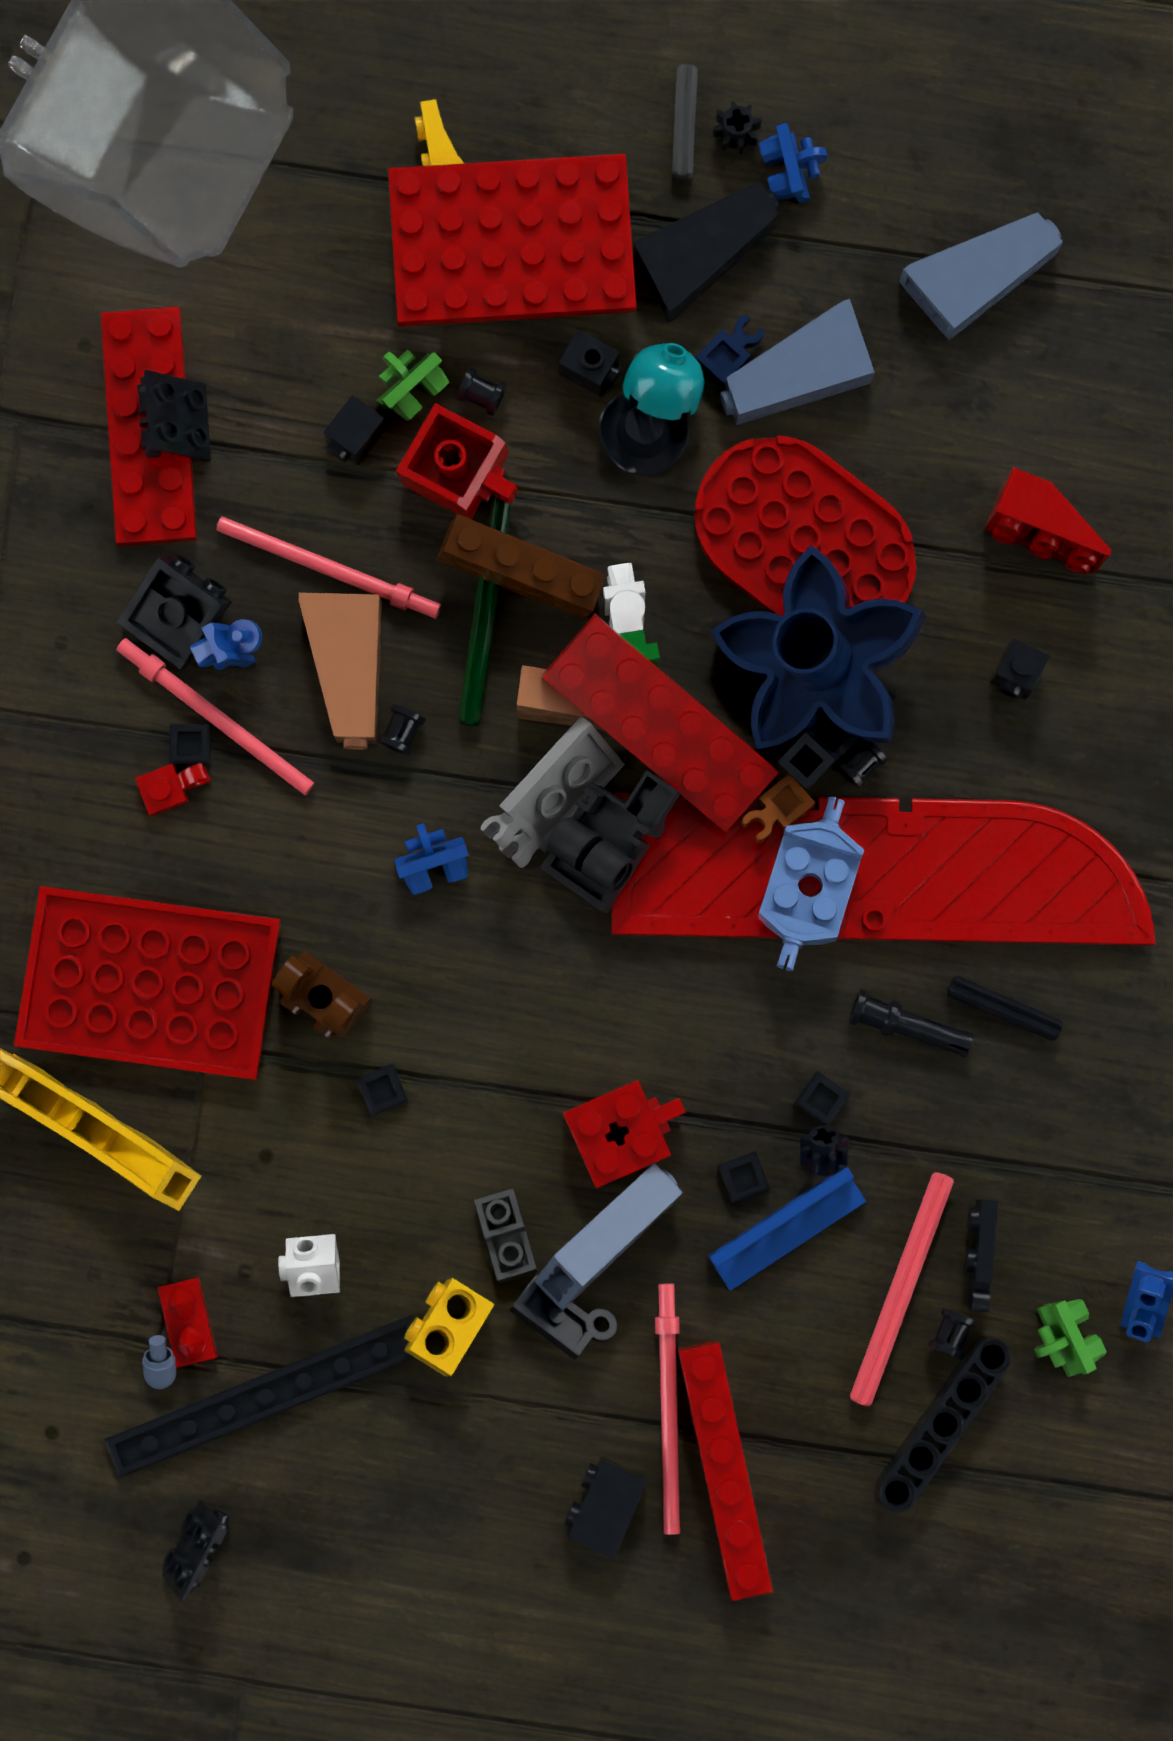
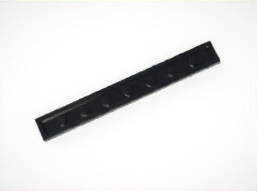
(259, 1398)

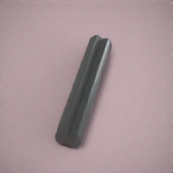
(684, 122)

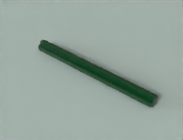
(482, 630)

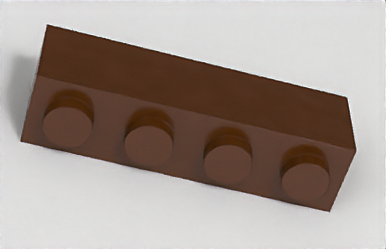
(521, 567)

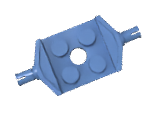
(817, 852)

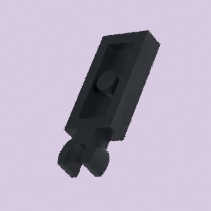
(980, 1258)

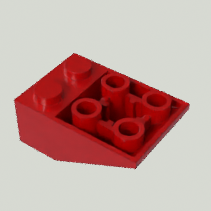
(1044, 521)

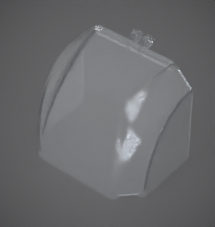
(148, 122)

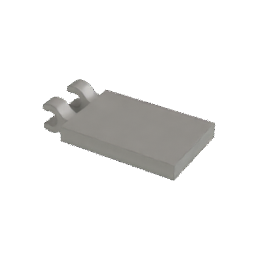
(551, 791)

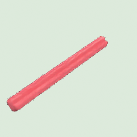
(901, 1289)

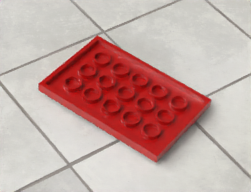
(512, 240)
(148, 983)

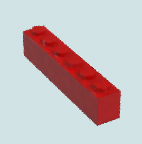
(725, 1470)

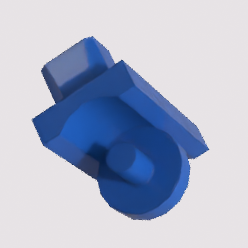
(784, 148)
(228, 644)
(449, 854)
(1147, 1302)

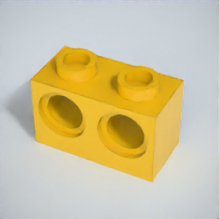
(456, 1332)

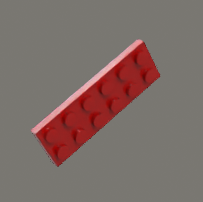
(149, 494)
(660, 723)

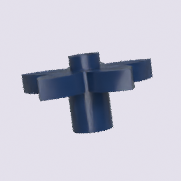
(819, 657)

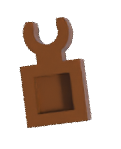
(781, 805)

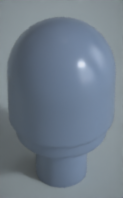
(159, 1364)

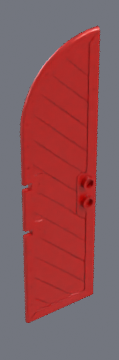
(923, 876)

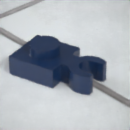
(727, 353)

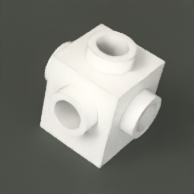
(311, 1265)

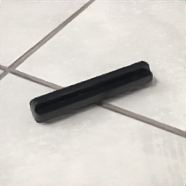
(1004, 1008)

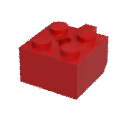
(463, 485)
(628, 1109)

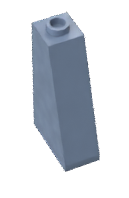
(976, 274)
(803, 368)
(608, 1236)

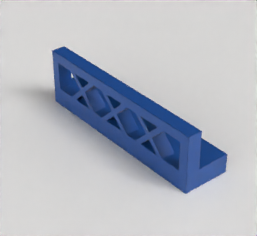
(787, 1228)

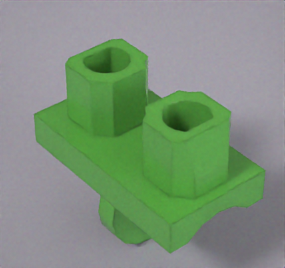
(424, 372)
(1063, 1339)

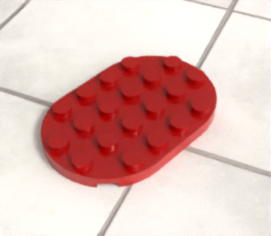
(778, 498)

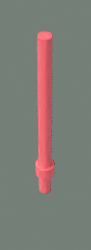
(399, 596)
(154, 670)
(667, 1327)

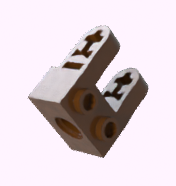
(302, 977)

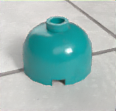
(665, 381)

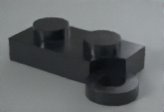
(566, 1329)

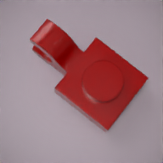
(166, 788)

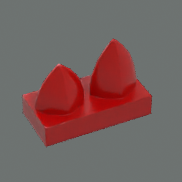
(187, 1322)

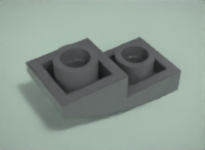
(505, 1236)

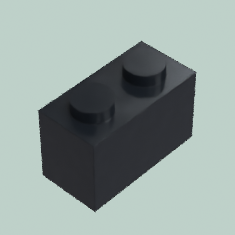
(606, 1506)

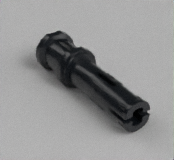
(891, 1019)

